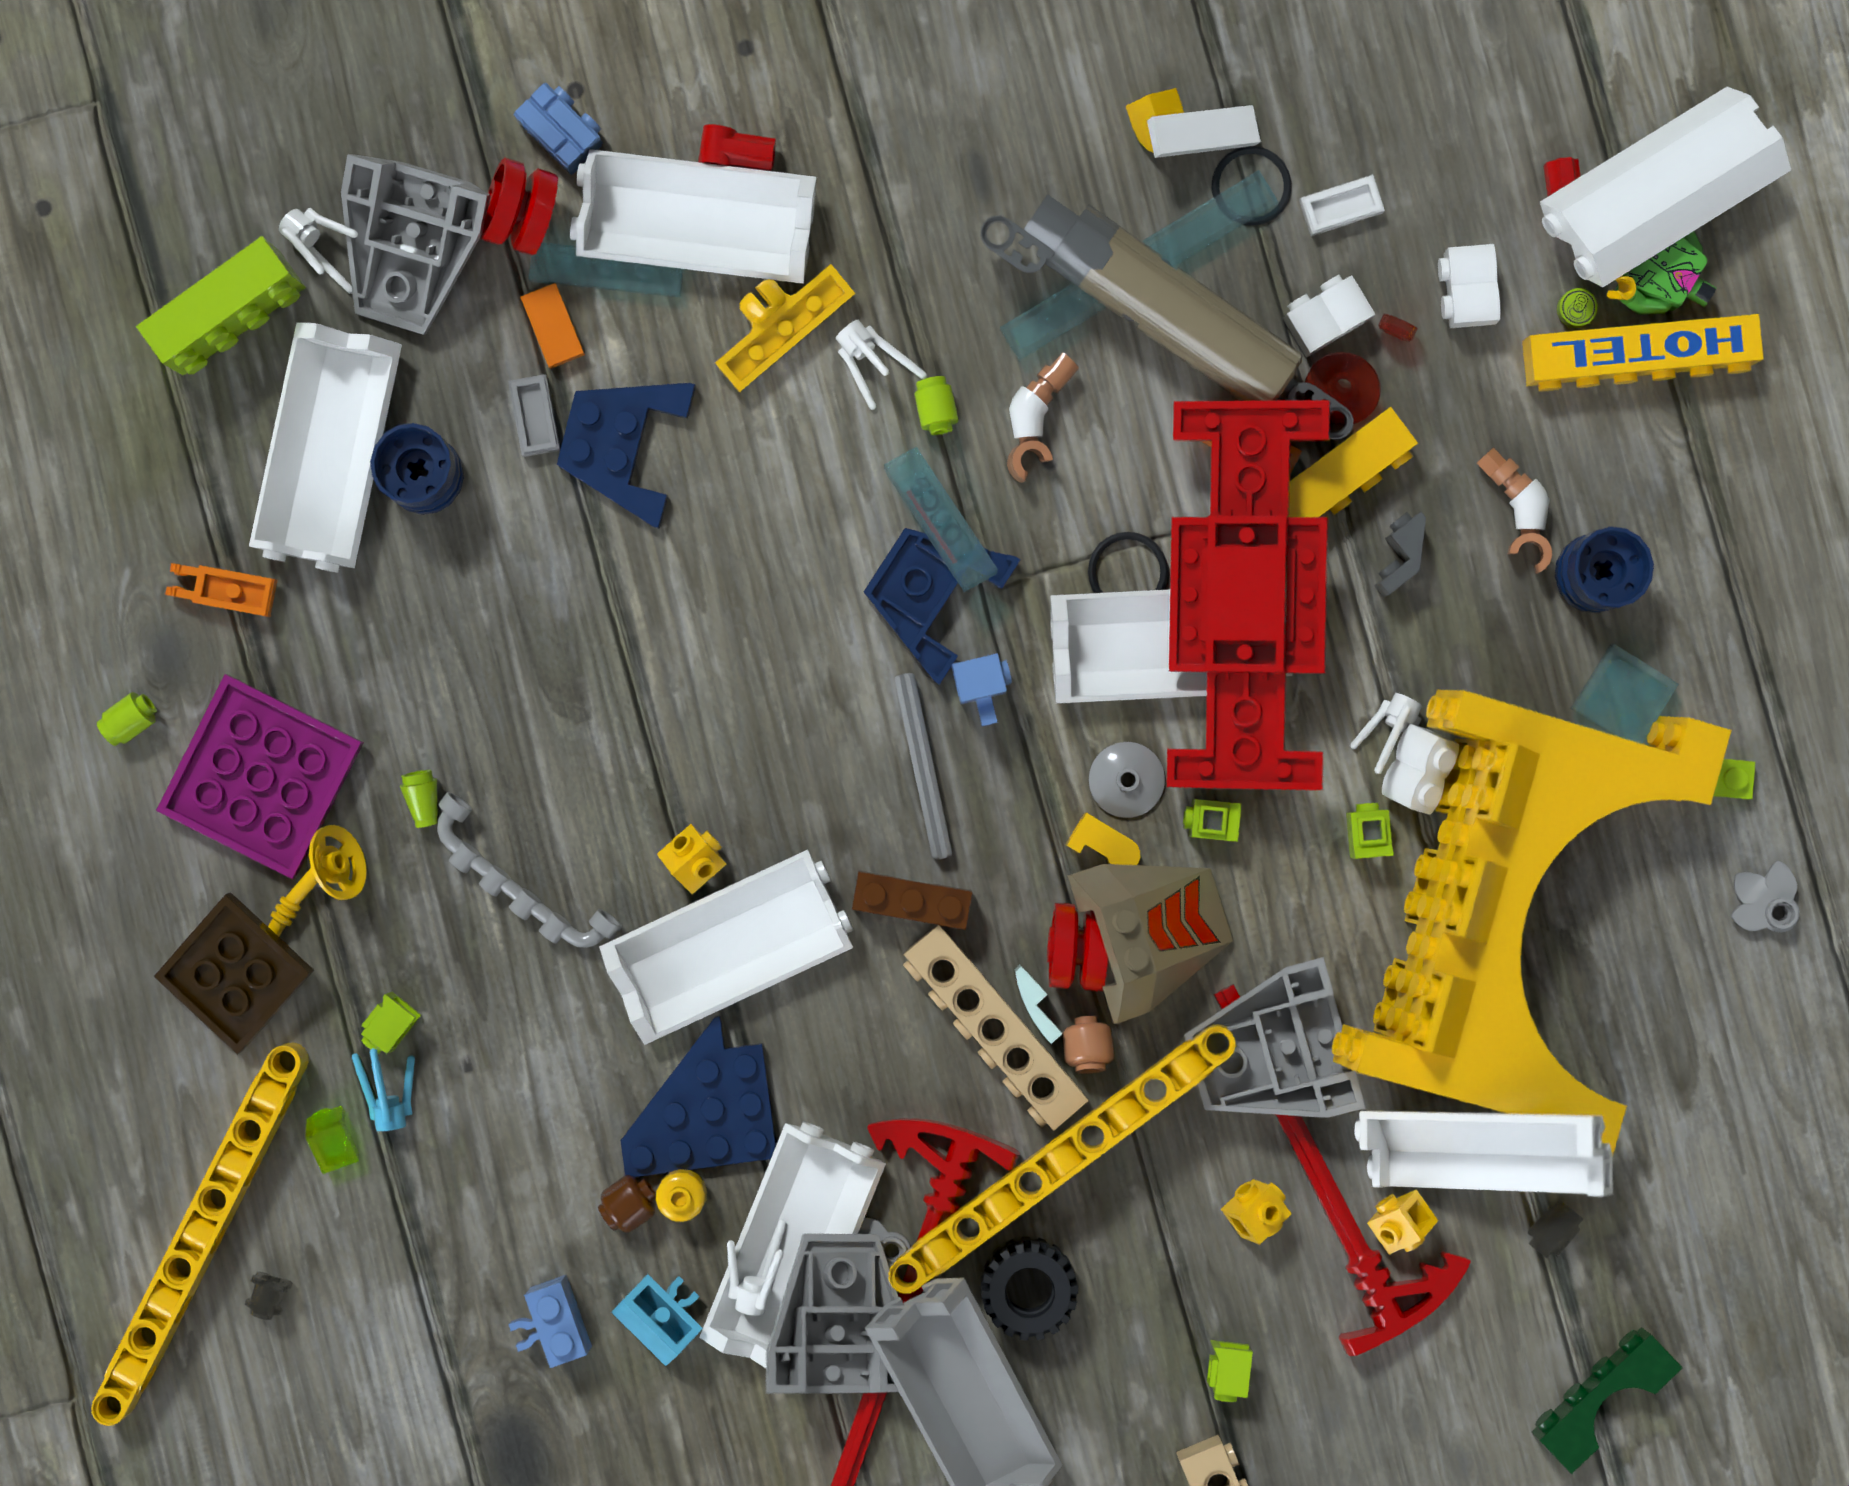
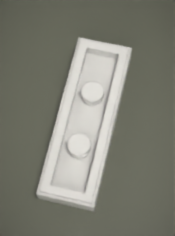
(1203, 131)

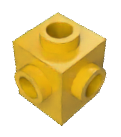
(692, 858)
(1257, 1210)
(1397, 1227)

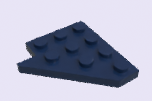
(705, 1112)

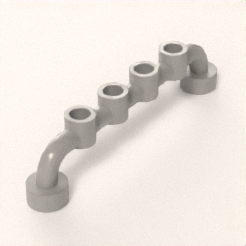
(497, 880)

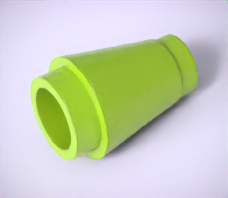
(421, 797)

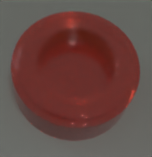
(1397, 327)

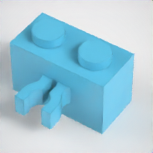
(658, 1318)

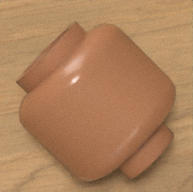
(1088, 1045)

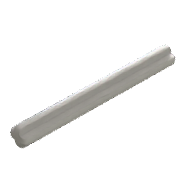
(923, 766)

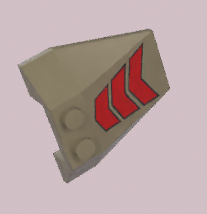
(1154, 927)

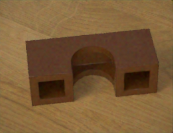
(912, 900)

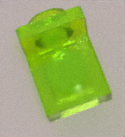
(330, 1139)

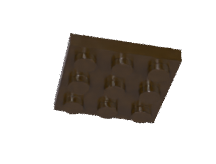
(234, 973)

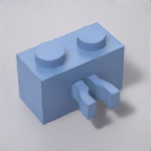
(981, 680)
(556, 1322)

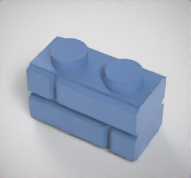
(558, 127)

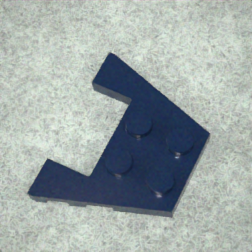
(606, 438)
(914, 588)

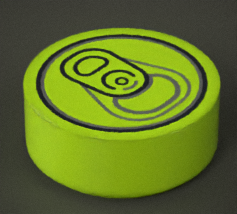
(1577, 308)

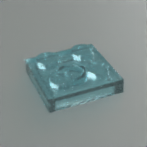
(1624, 695)

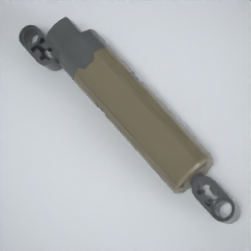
(1163, 303)

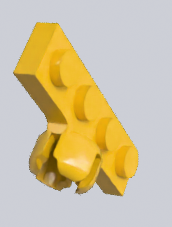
(781, 323)

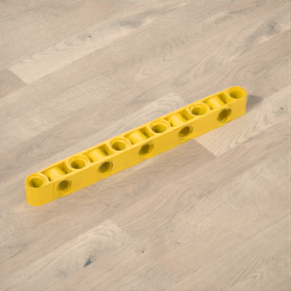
(1060, 1159)
(199, 1234)

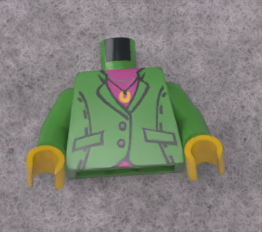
(1666, 280)

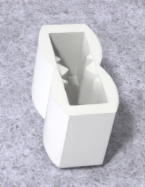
(1470, 286)
(1327, 315)
(1420, 769)

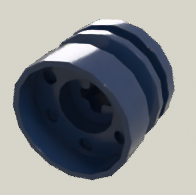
(413, 448)
(1624, 571)

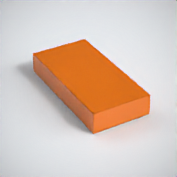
(552, 325)

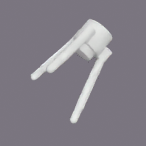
(303, 233)
(857, 342)
(1400, 714)
(753, 1292)

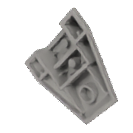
(410, 238)
(1281, 1050)
(823, 1316)

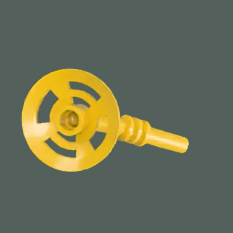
(326, 865)

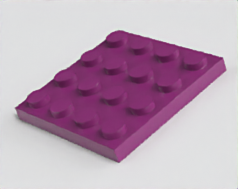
(259, 776)

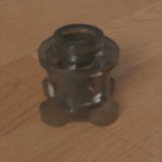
(267, 1295)

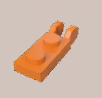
(226, 589)

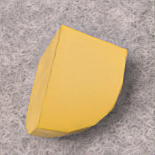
(1154, 104)

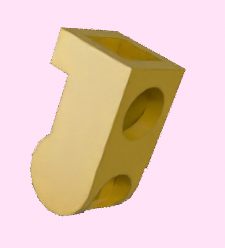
(1104, 840)

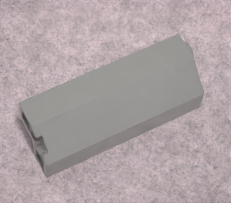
(962, 1389)

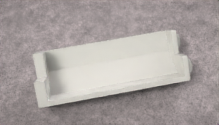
(1665, 186)
(694, 216)
(323, 446)
(1116, 648)
(727, 946)
(1486, 1151)
(815, 1189)

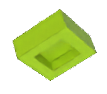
(1736, 779)

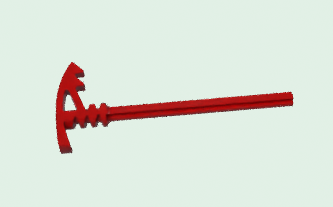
(940, 1205)
(1364, 1261)

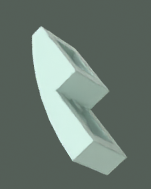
(1031, 995)

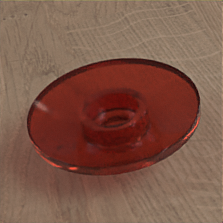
(1365, 384)

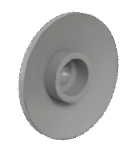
(1106, 779)

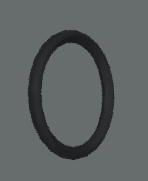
(1271, 156)
(1127, 536)

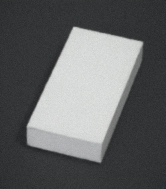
(1341, 205)

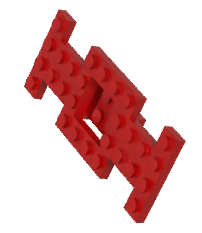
(1232, 594)

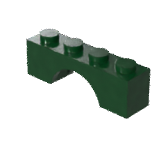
(1570, 1428)

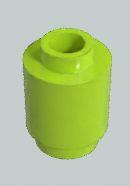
(936, 405)
(127, 718)

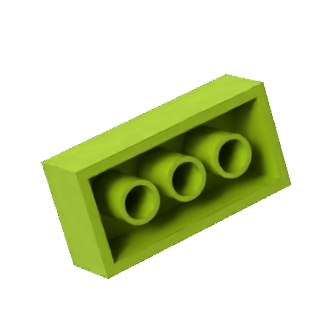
(221, 307)

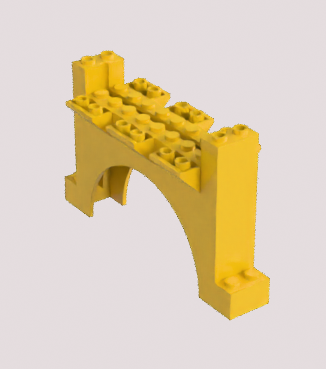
(1512, 802)

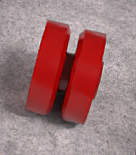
(519, 206)
(1075, 946)

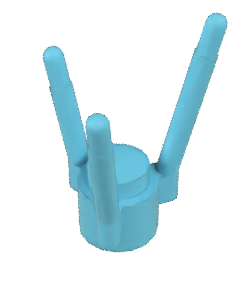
(385, 1110)

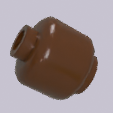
(627, 1204)

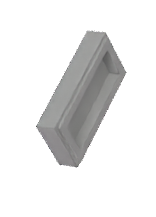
(534, 415)

